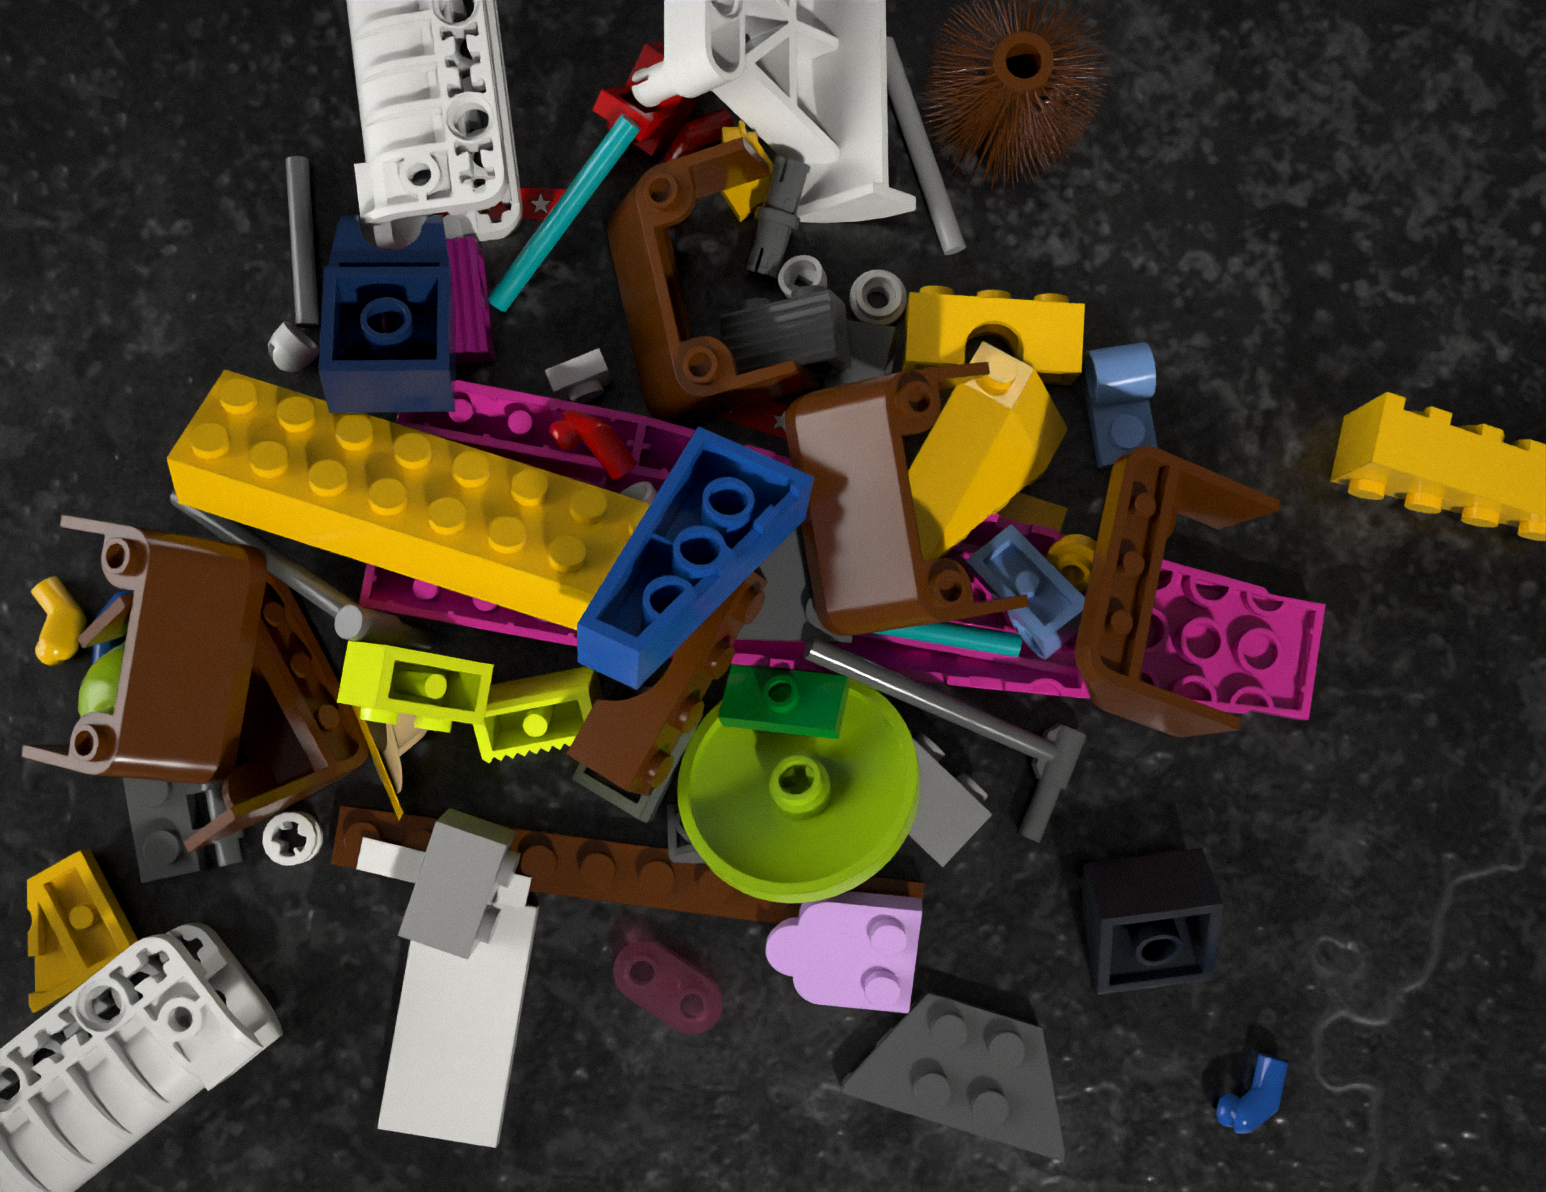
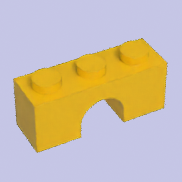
(1038, 331)

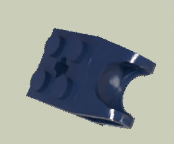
(388, 324)

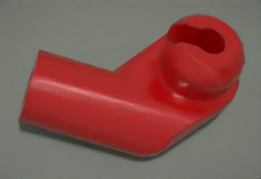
(699, 133)
(596, 435)

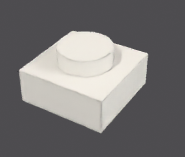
(580, 378)

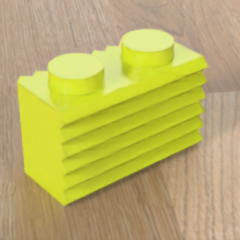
(537, 712)

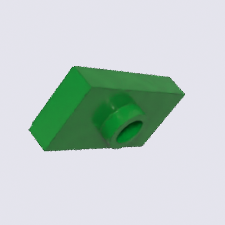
(784, 701)

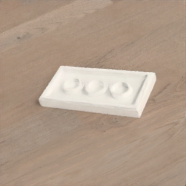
(459, 1035)

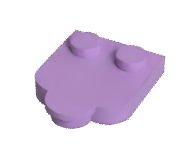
(851, 950)

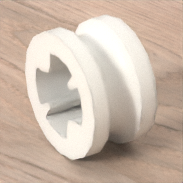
(278, 849)

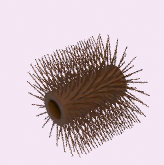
(1012, 85)

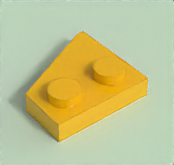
(73, 927)

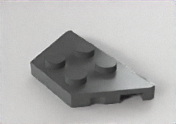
(966, 1072)

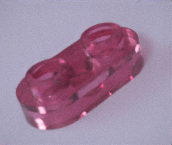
(670, 984)

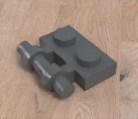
(164, 818)

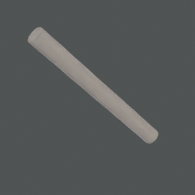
(921, 153)

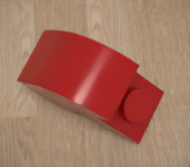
(657, 123)

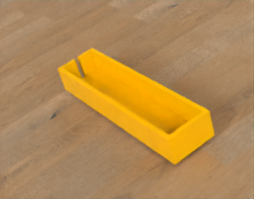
(401, 499)

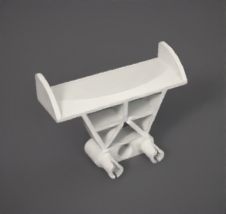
(802, 82)

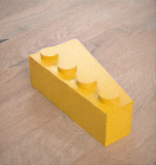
(1442, 466)

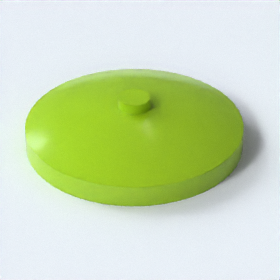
(801, 811)

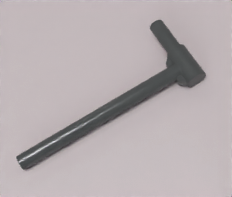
(351, 619)
(1052, 752)

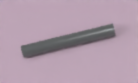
(302, 242)

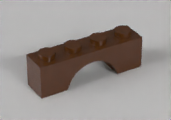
(635, 737)

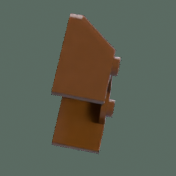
(681, 374)
(861, 505)
(1137, 518)
(181, 659)
(291, 718)

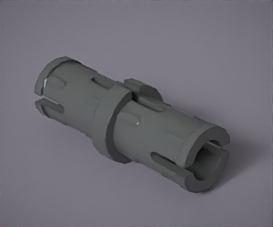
(777, 217)

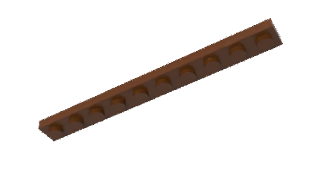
(596, 868)

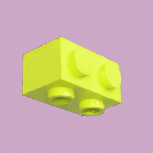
(416, 683)

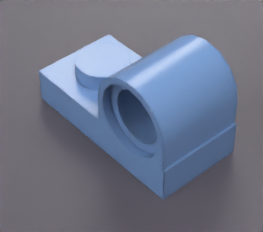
(1117, 398)
(1015, 567)

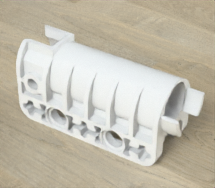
(421, 117)
(135, 1068)

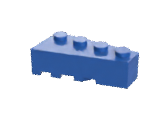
(689, 553)

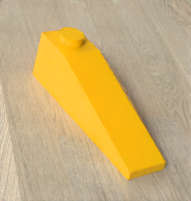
(982, 450)

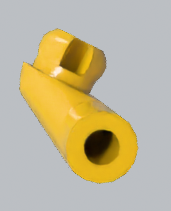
(63, 624)

